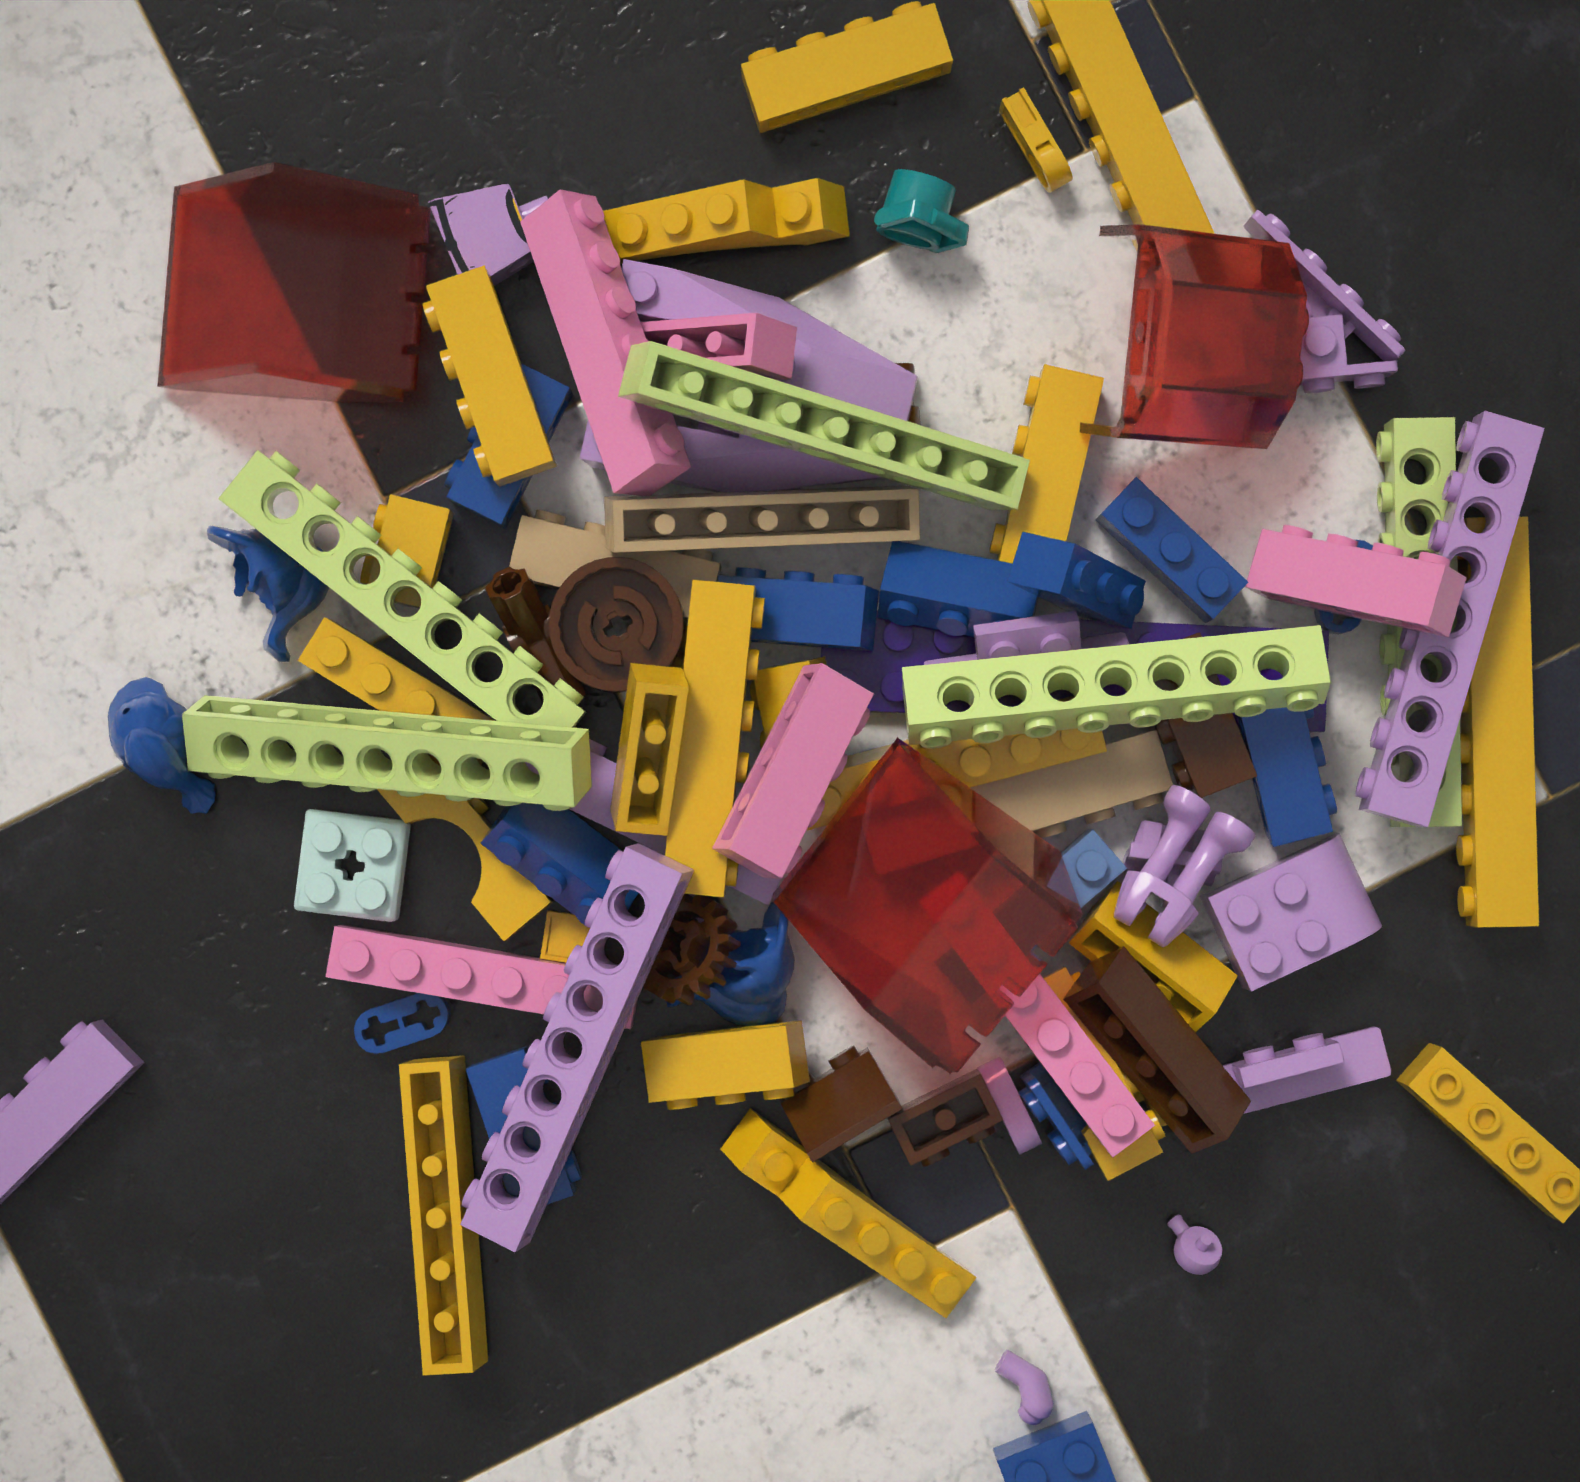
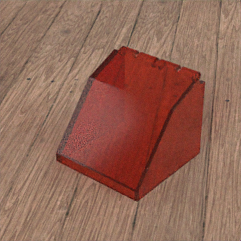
(293, 287)
(930, 905)

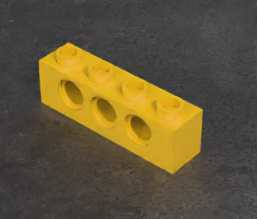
(1494, 1131)

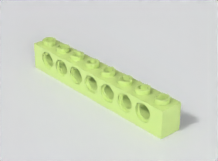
(822, 426)
(1434, 446)
(253, 497)
(1136, 667)
(557, 752)

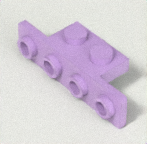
(1327, 297)
(1326, 360)
(1033, 636)
(1310, 1067)

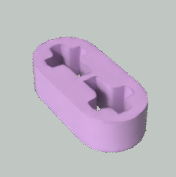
(1010, 1105)

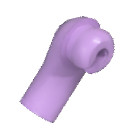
(1033, 1387)

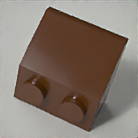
(840, 1102)

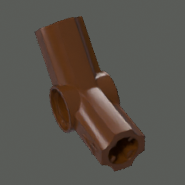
(528, 623)

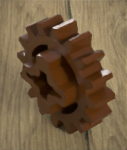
(694, 951)

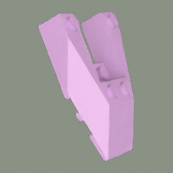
(822, 363)

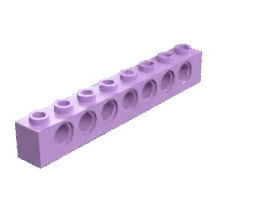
(1514, 449)
(489, 1207)

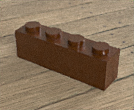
(1157, 1050)

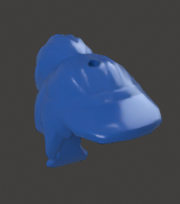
(277, 580)
(151, 742)
(759, 981)

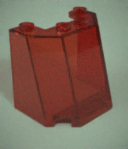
(1209, 338)

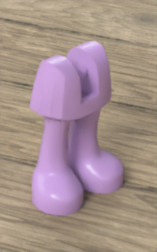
(1185, 816)

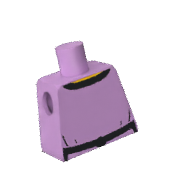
(485, 230)

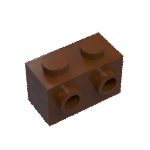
(944, 1118)

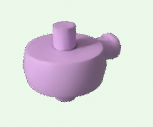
(1196, 1247)

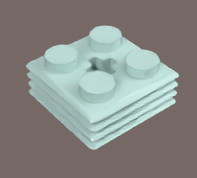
(325, 886)

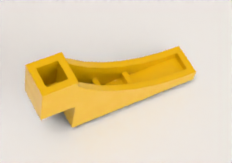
(729, 218)
(846, 1214)

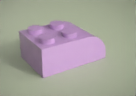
(1291, 913)

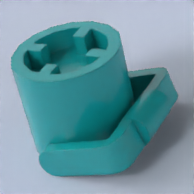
(919, 211)

